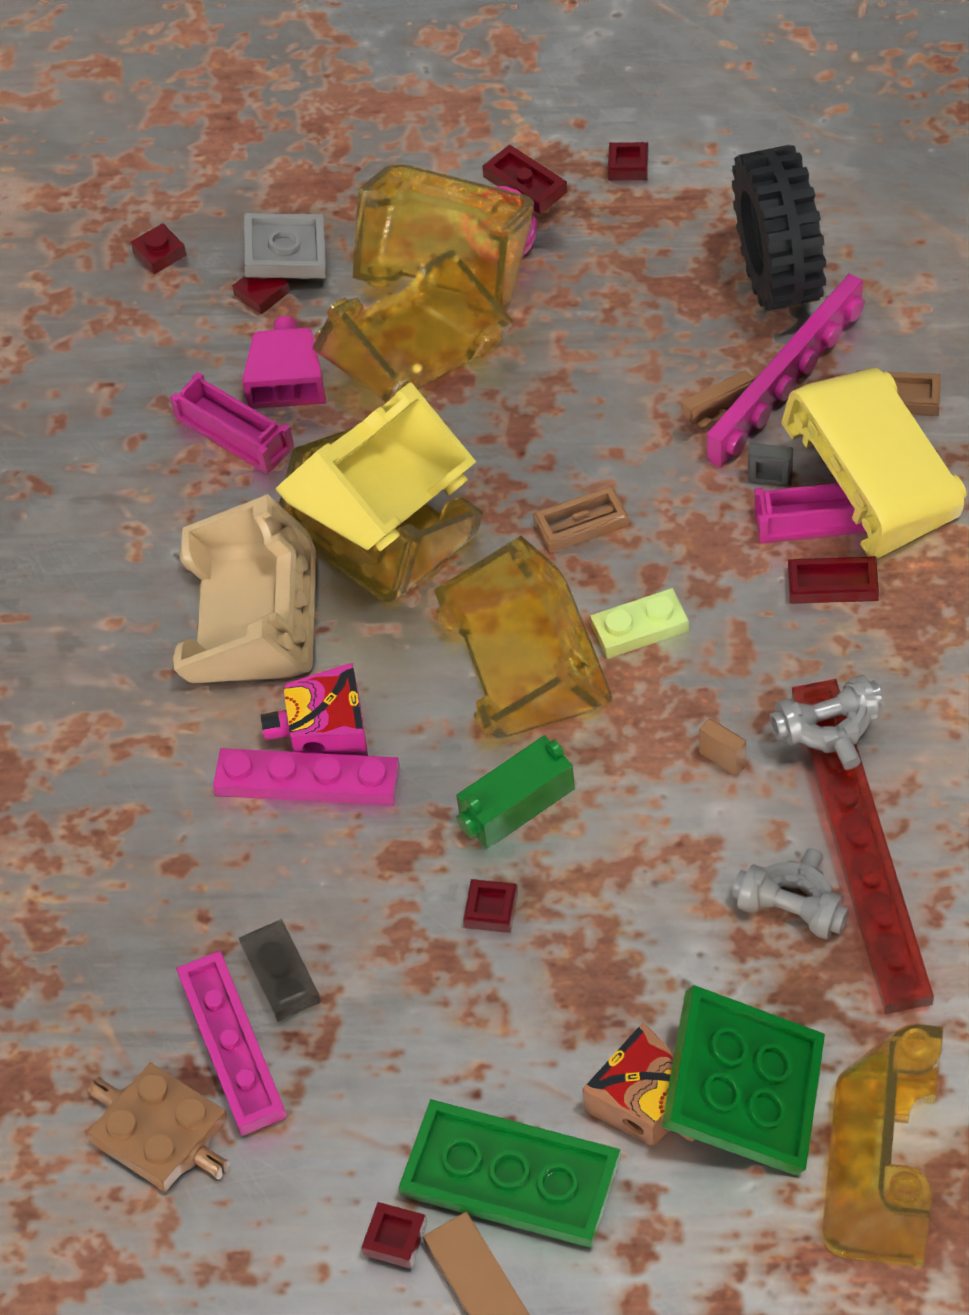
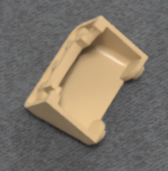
(253, 595)

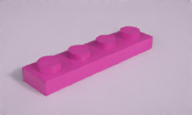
(306, 776)
(231, 1043)

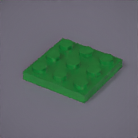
(744, 1080)

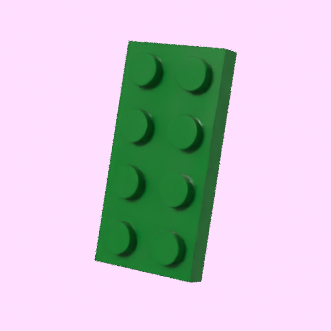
(510, 1173)

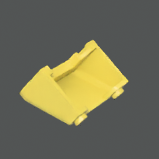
(876, 457)
(380, 471)

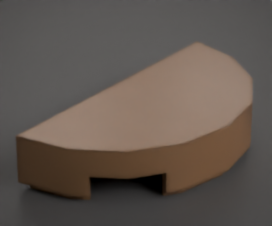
(712, 403)

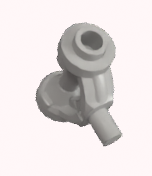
(798, 721)
(762, 889)

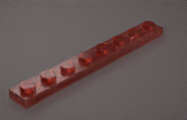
(868, 870)

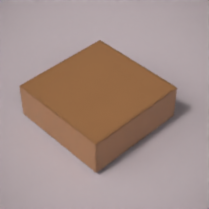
(722, 747)

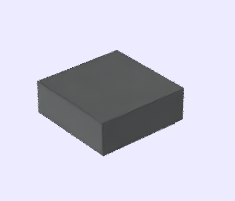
(770, 464)

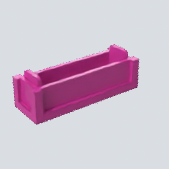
(232, 424)
(803, 513)

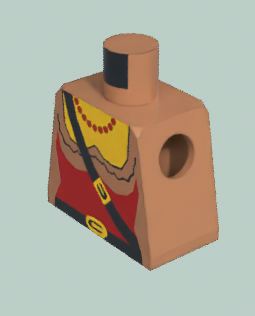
(633, 1087)

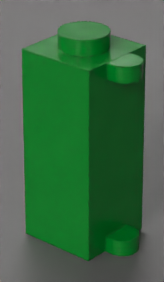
(515, 792)

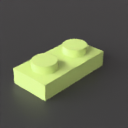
(639, 623)

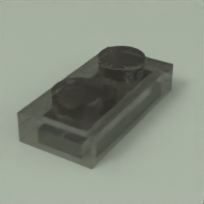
(279, 970)

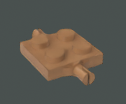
(158, 1127)

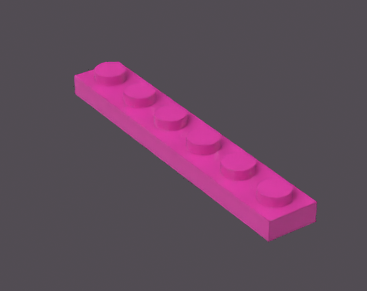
(785, 369)

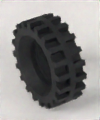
(779, 227)

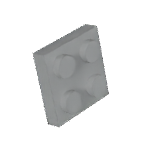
(284, 245)

